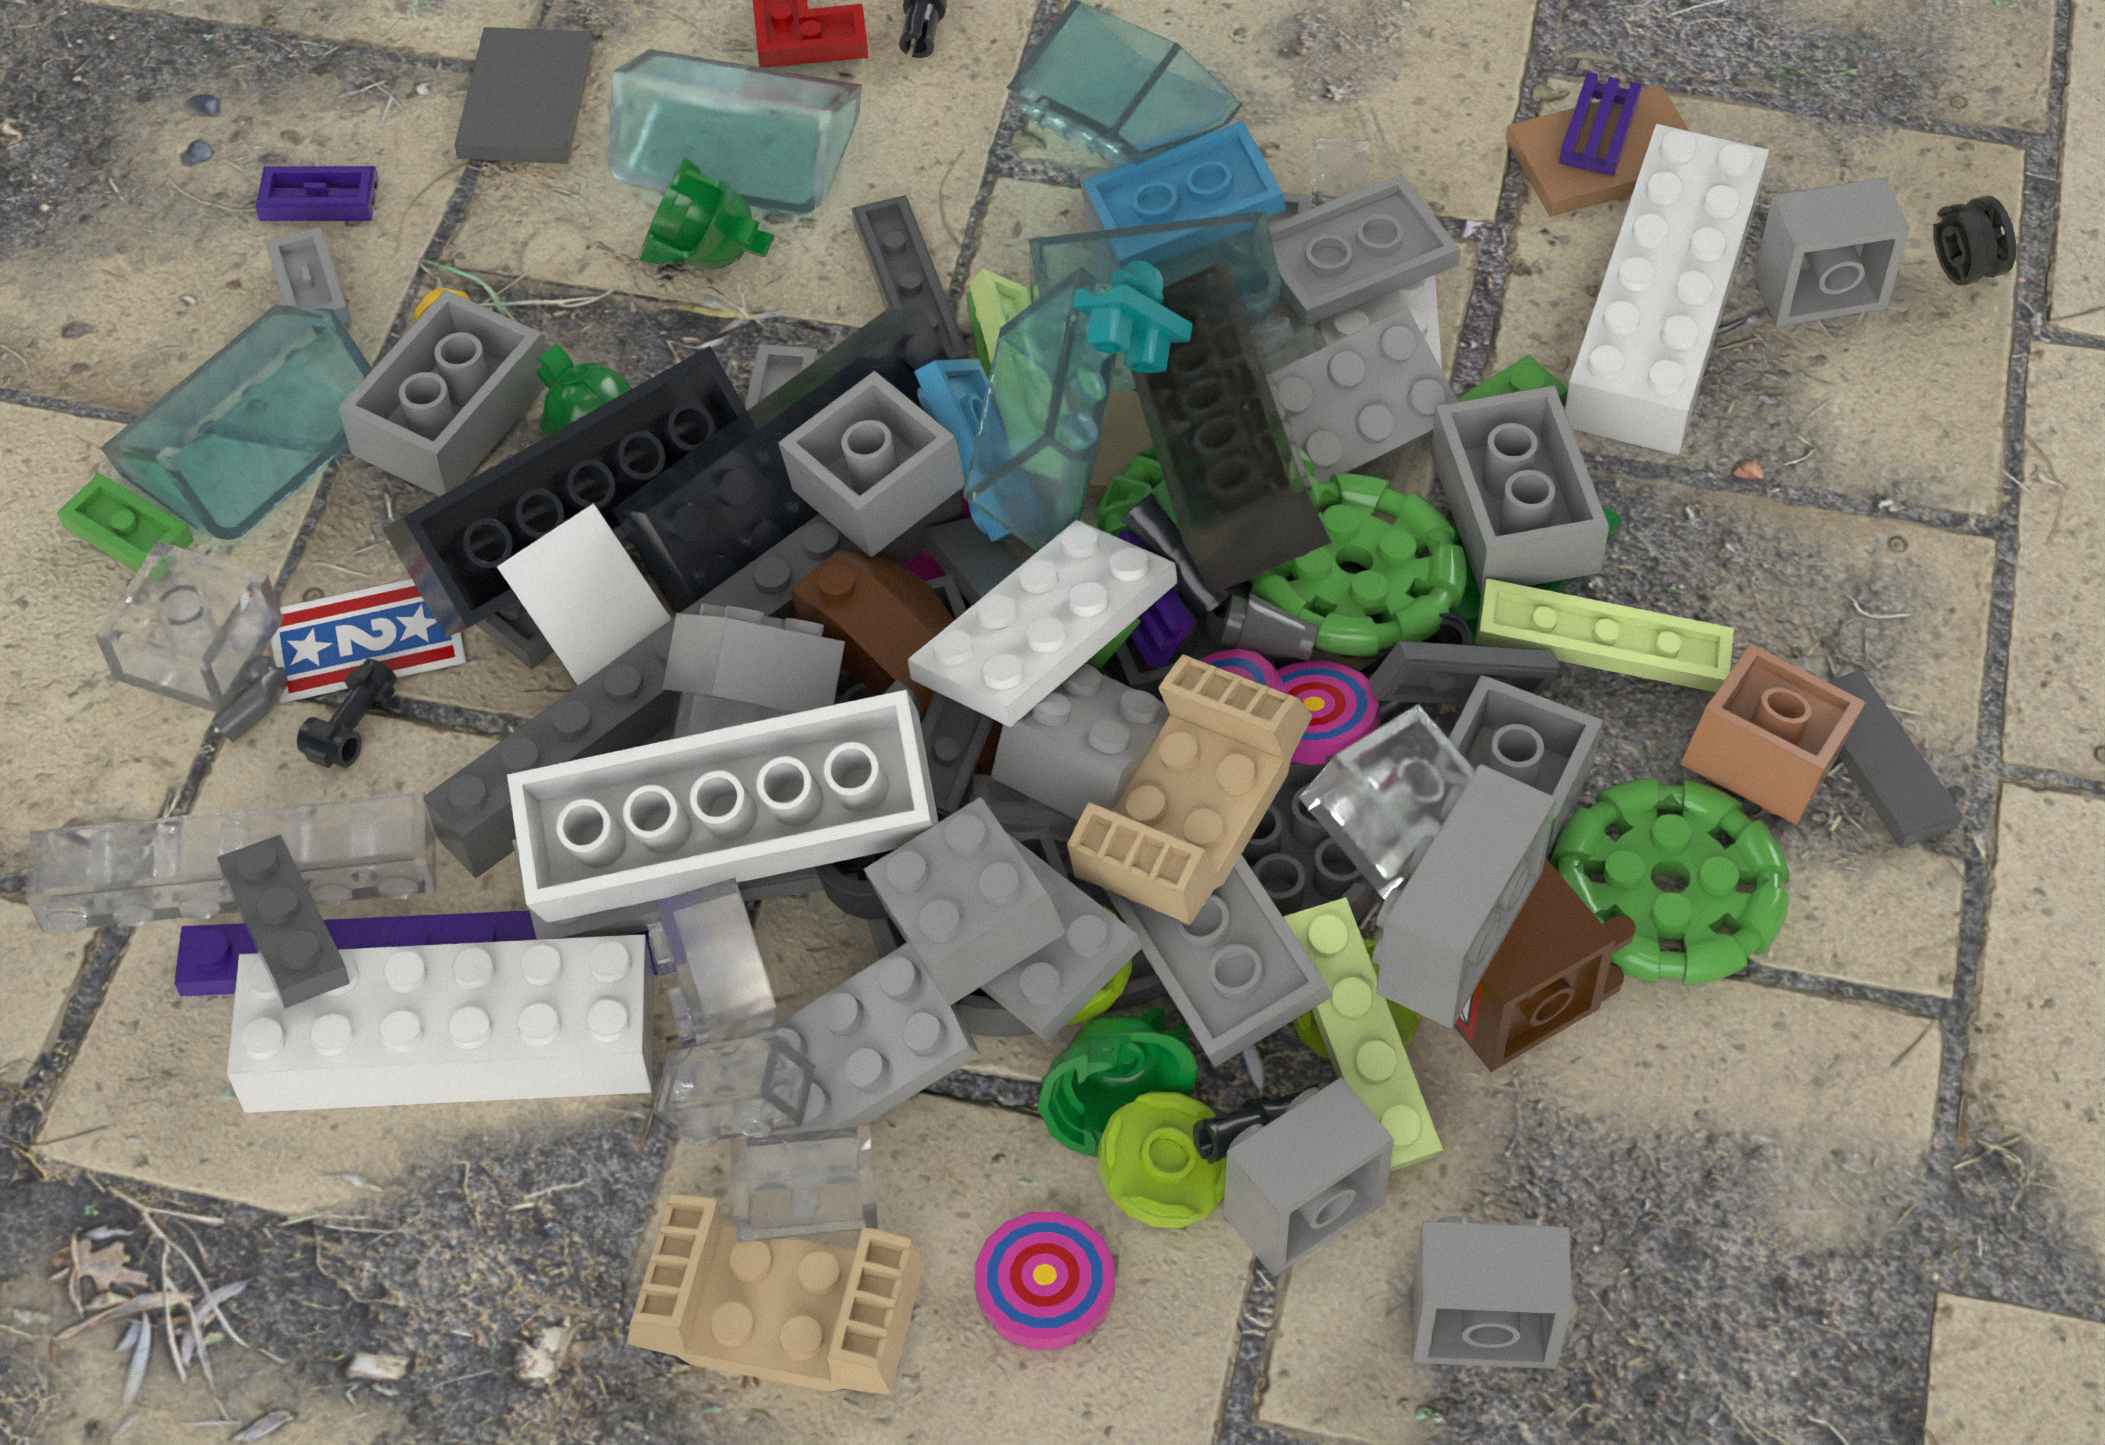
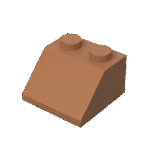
(1772, 733)

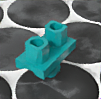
(1132, 318)

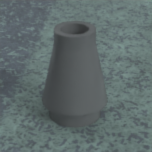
(1266, 629)

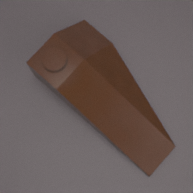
(882, 618)

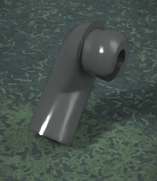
(256, 702)

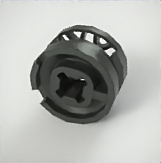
(1972, 241)

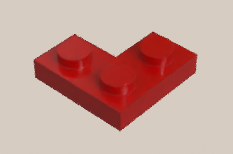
(798, 35)

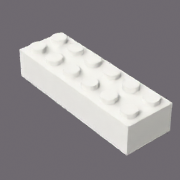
(1665, 289)
(722, 806)
(450, 1026)

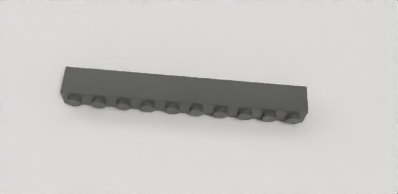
(626, 698)

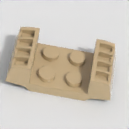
(1193, 793)
(777, 1305)

